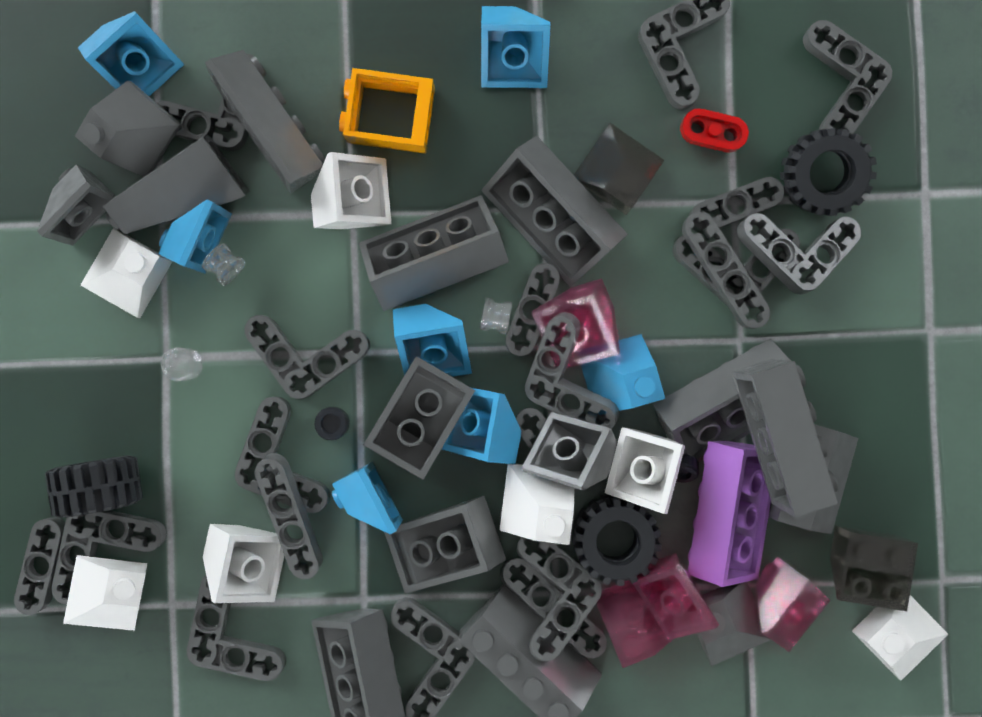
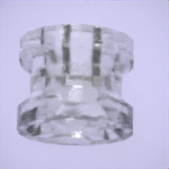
(223, 264)
(496, 316)
(175, 361)

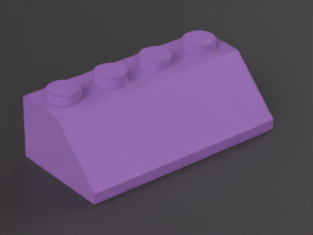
(729, 516)

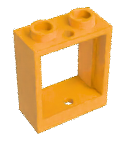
(353, 91)

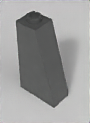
(176, 188)

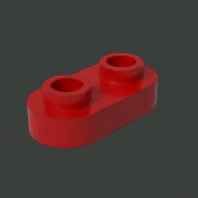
(713, 129)

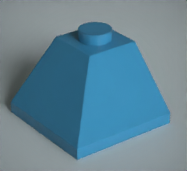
(513, 48)
(130, 52)
(194, 235)
(432, 337)
(625, 378)
(486, 429)
(367, 499)

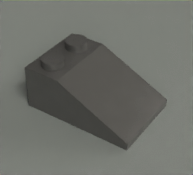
(419, 418)
(446, 545)

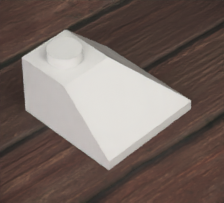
(351, 193)
(126, 273)
(645, 469)
(536, 507)
(242, 564)
(105, 593)
(900, 637)

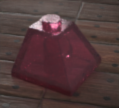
(597, 320)
(675, 599)
(787, 603)
(630, 624)

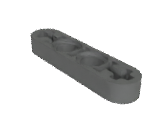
(731, 267)
(293, 516)
(527, 573)

